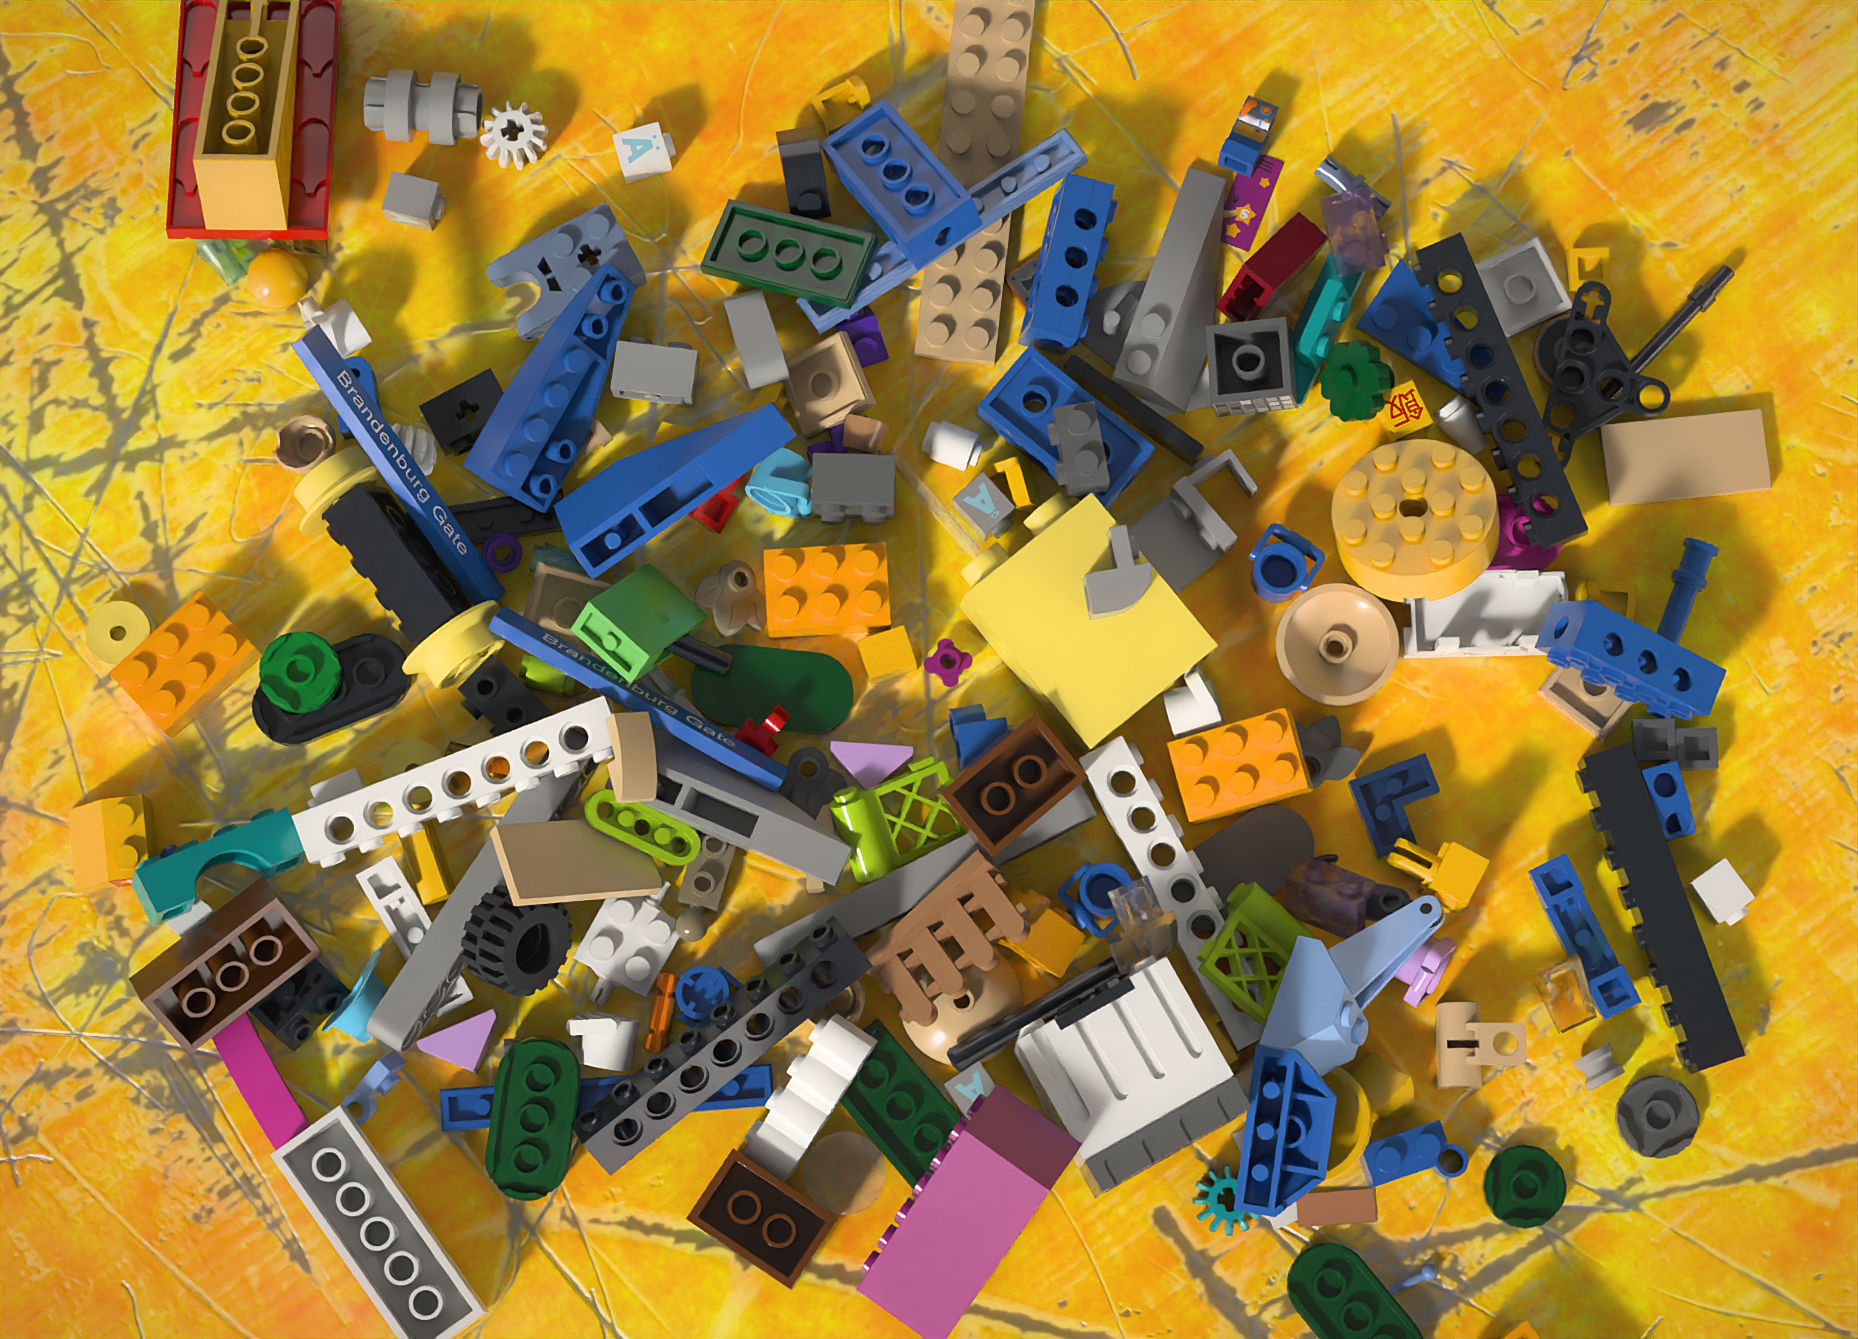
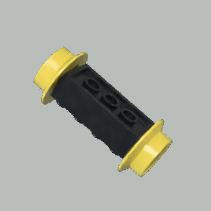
(358, 511)

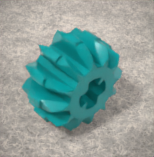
(1217, 1210)

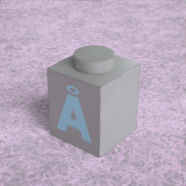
(413, 201)
(984, 508)
(968, 1085)

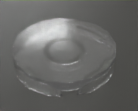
(844, 1173)

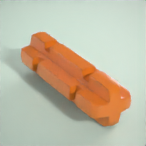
(661, 1013)

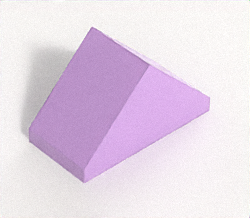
(871, 763)
(464, 1042)

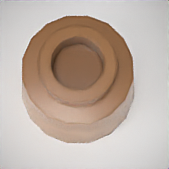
(863, 435)

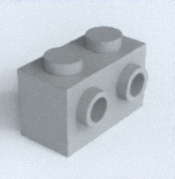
(655, 372)

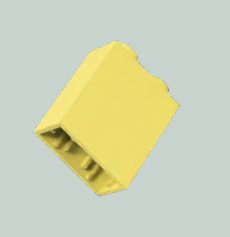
(1037, 620)

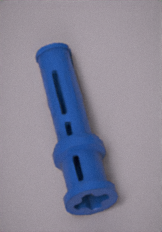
(1687, 581)

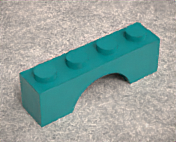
(264, 844)

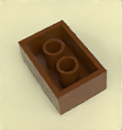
(1011, 784)
(762, 1219)

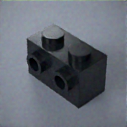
(500, 698)

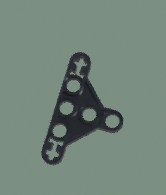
(1597, 363)

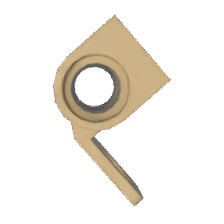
(1467, 1043)

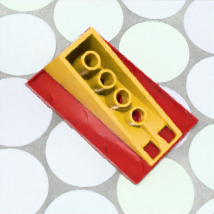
(254, 120)

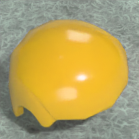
(277, 278)

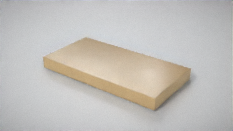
(1684, 457)
(571, 863)

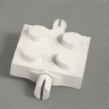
(628, 943)

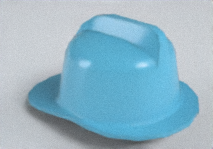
(359, 1004)

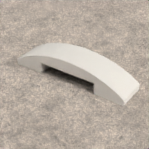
(405, 919)

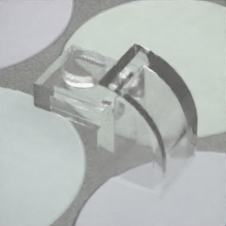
(1144, 925)

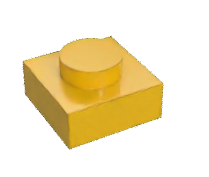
(1587, 266)

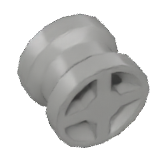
(1598, 1067)

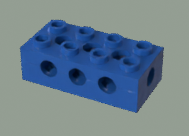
(883, 143)
(1066, 264)
(1040, 380)
(1629, 659)

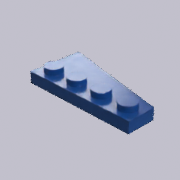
(1404, 325)

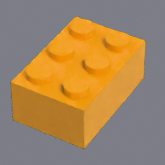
(827, 590)
(185, 664)
(1240, 766)

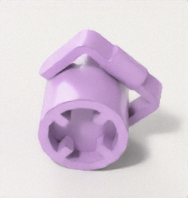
(1425, 969)

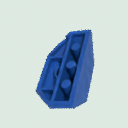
(1284, 1132)

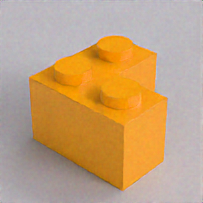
(1051, 936)

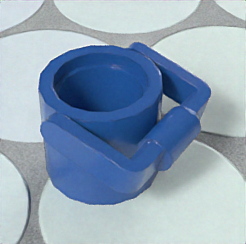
(1281, 566)
(1093, 896)
(701, 991)

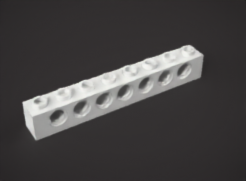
(317, 824)
(1138, 844)

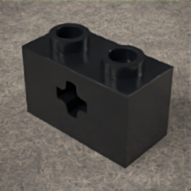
(447, 410)

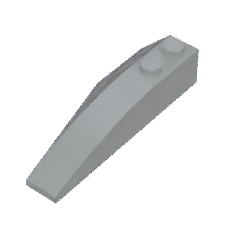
(1178, 301)

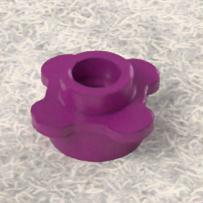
(951, 674)

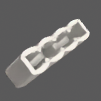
(809, 1097)

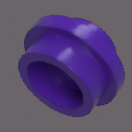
(513, 558)

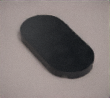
(368, 687)

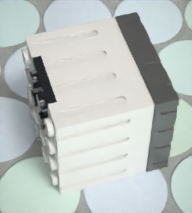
(1130, 1074)

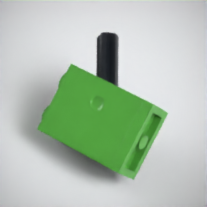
(644, 624)

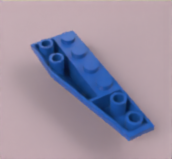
(554, 396)
(663, 484)

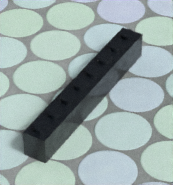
(1659, 909)

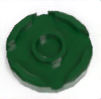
(1524, 1186)

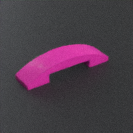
(260, 1081)

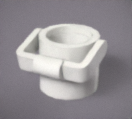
(338, 323)
(1193, 706)
(605, 1039)

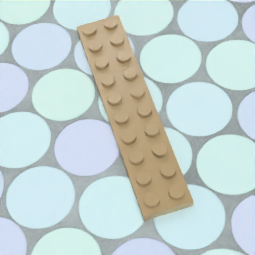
(976, 139)

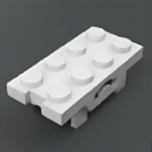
(1488, 618)

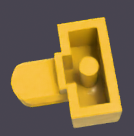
(1450, 873)

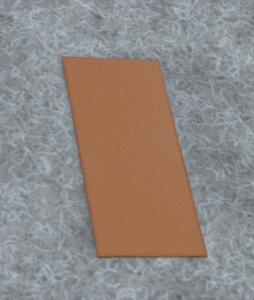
(1336, 1208)

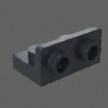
(301, 1004)

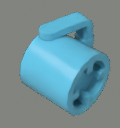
(782, 482)

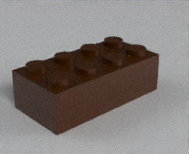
(225, 965)

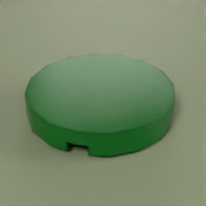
(300, 672)

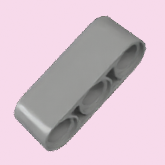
(755, 338)

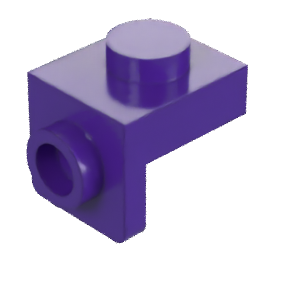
(864, 336)

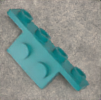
(1319, 324)

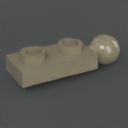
(703, 886)

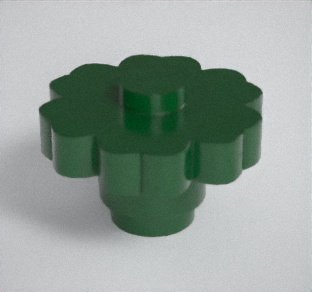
(1355, 381)

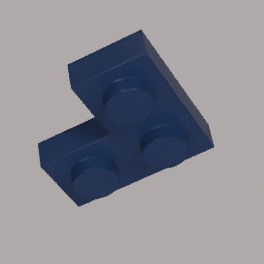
(1382, 798)

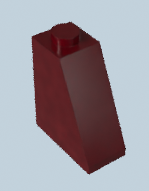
(1272, 270)

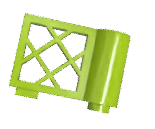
(865, 824)
(1268, 932)

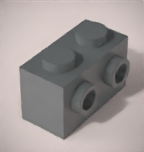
(1080, 449)

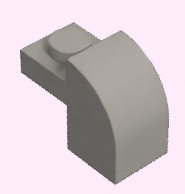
(1120, 588)

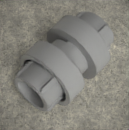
(405, 105)

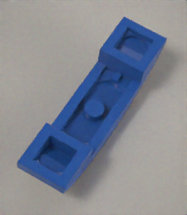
(1581, 934)

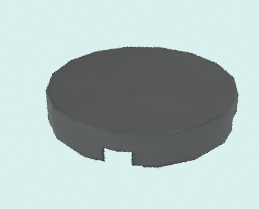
(1656, 1117)

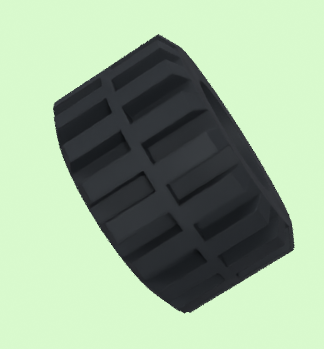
(516, 944)

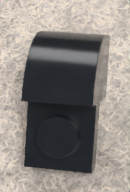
(803, 172)

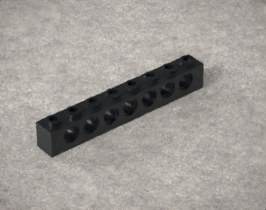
(1453, 258)
(716, 1065)

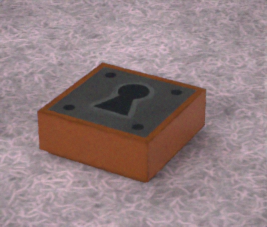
(1021, 280)

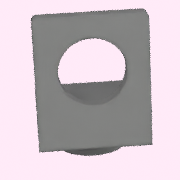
(1210, 466)

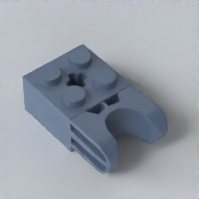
(559, 268)

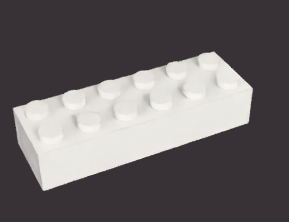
(378, 1230)

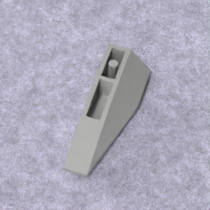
(741, 811)

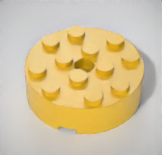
(1416, 520)

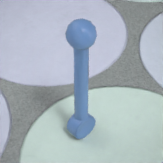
(1428, 1272)

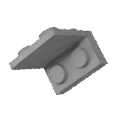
(1182, 536)

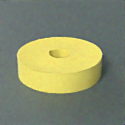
(109, 618)
(409, 754)

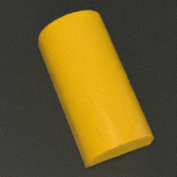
(428, 865)

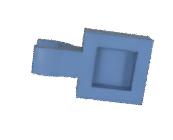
(381, 1079)

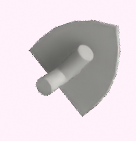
(1111, 319)

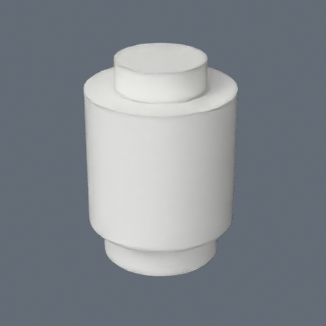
(952, 445)

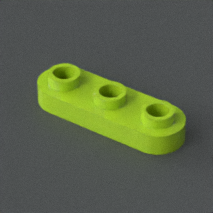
(658, 832)

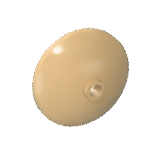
(1344, 617)
(991, 996)

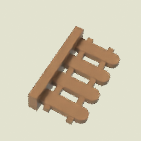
(937, 918)

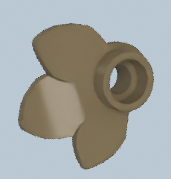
(733, 604)

